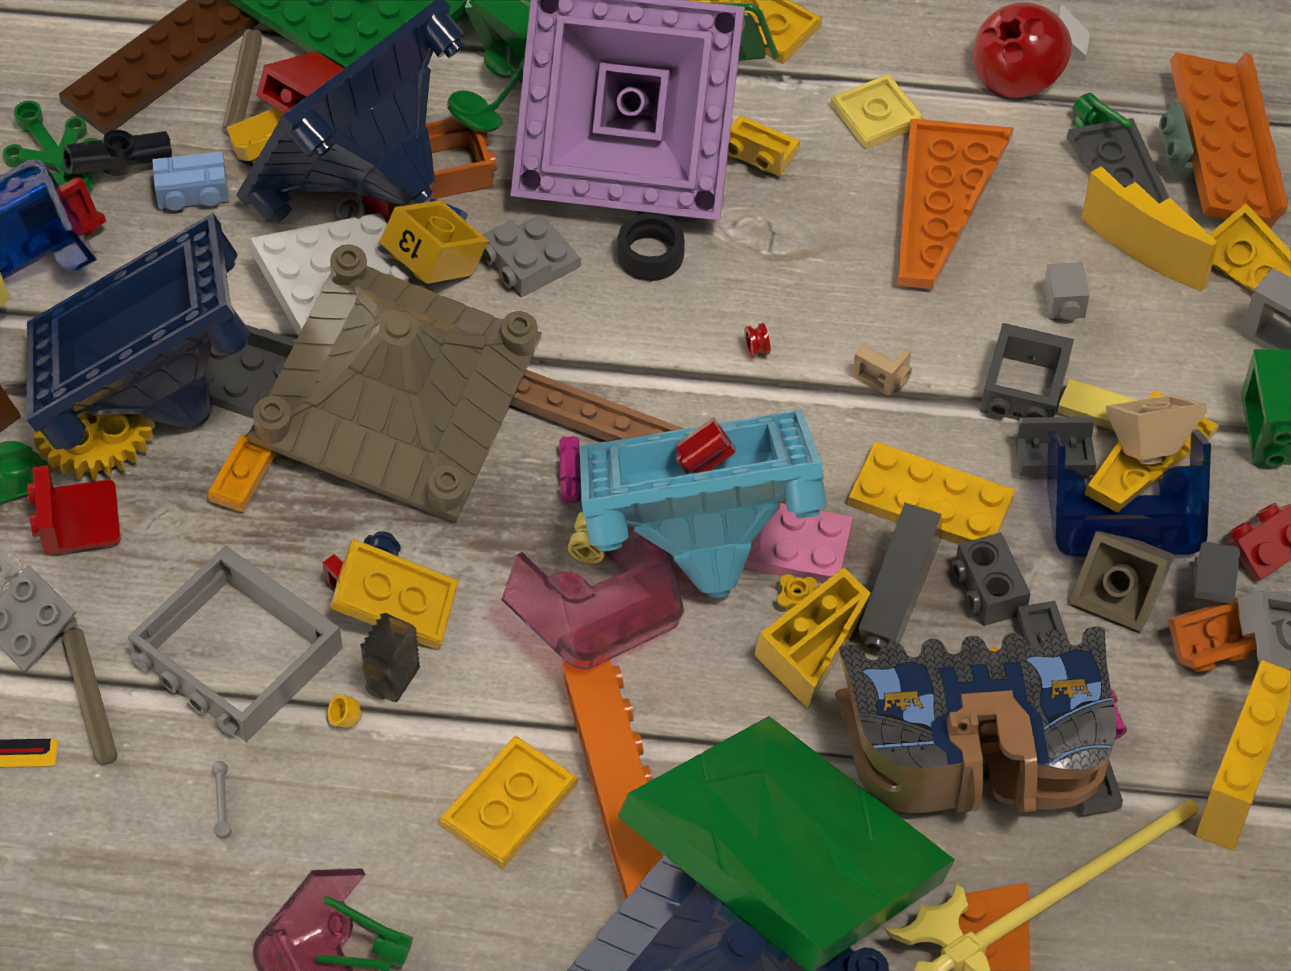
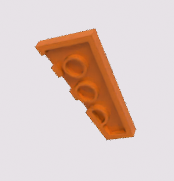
(986, 907)

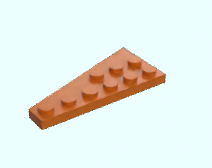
(943, 184)

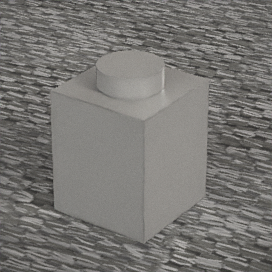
(1066, 291)

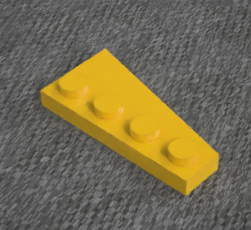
(1249, 249)

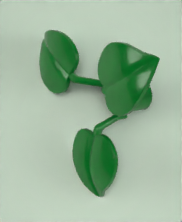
(473, 109)

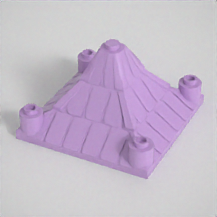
(628, 104)

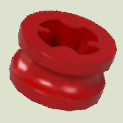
(757, 340)

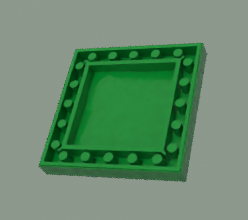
(786, 841)

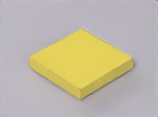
(875, 111)

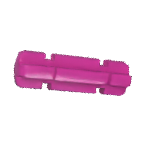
(570, 469)

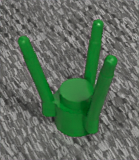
(1093, 111)
(389, 944)

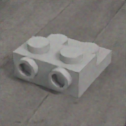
(529, 254)
(1268, 619)

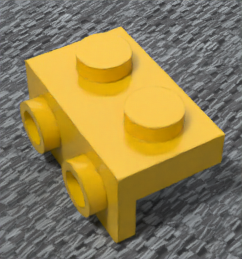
(253, 133)
(761, 145)

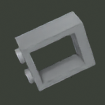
(1260, 325)

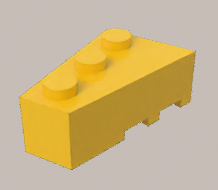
(807, 638)

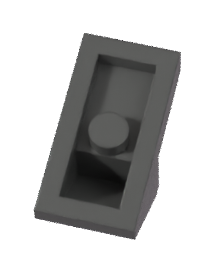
(1216, 572)

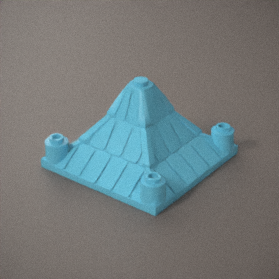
(708, 514)

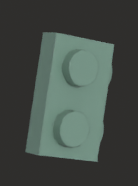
(1177, 141)

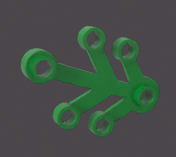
(30, 119)

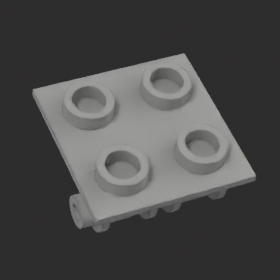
(32, 617)

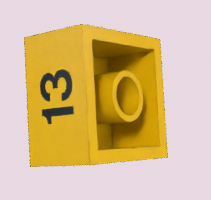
(433, 241)

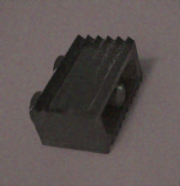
(389, 657)

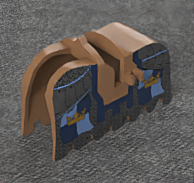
(935, 719)

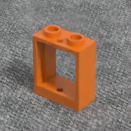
(464, 178)

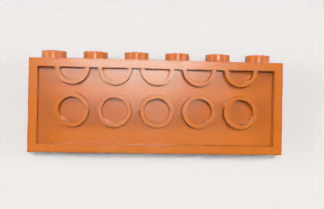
(1229, 137)

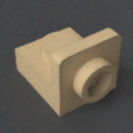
(879, 371)

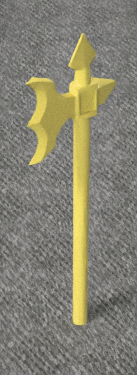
(968, 951)

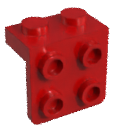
(73, 514)

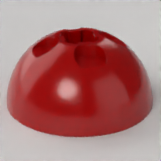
(1021, 49)

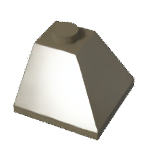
(1121, 579)

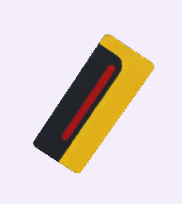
(28, 752)

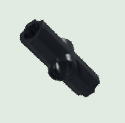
(116, 152)

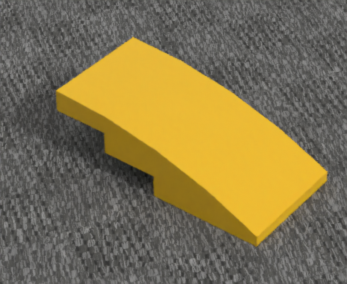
(1149, 231)

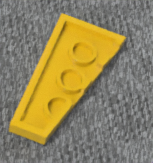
(1125, 478)

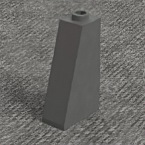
(901, 576)

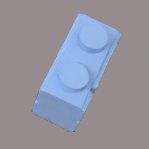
(190, 180)

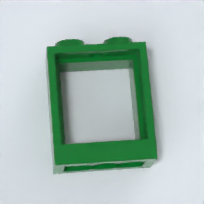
(1268, 406)

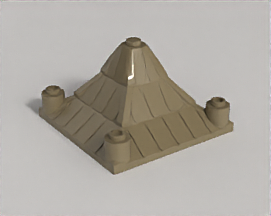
(396, 386)

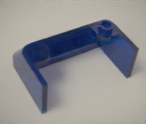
(1169, 521)

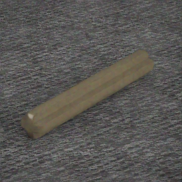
(243, 78)
(90, 696)

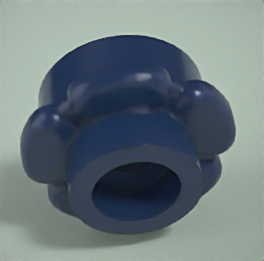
(384, 541)

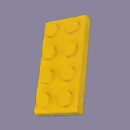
(966, 502)

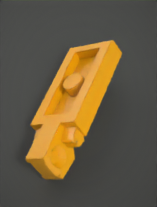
(240, 474)

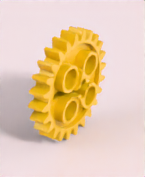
(105, 444)

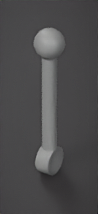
(222, 828)

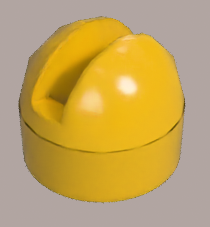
(344, 711)

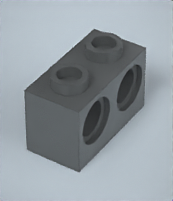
(998, 577)

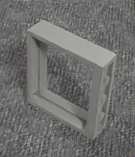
(267, 593)

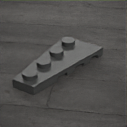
(1120, 154)

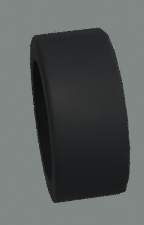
(650, 267)

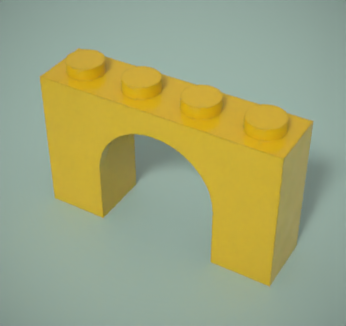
(1246, 756)

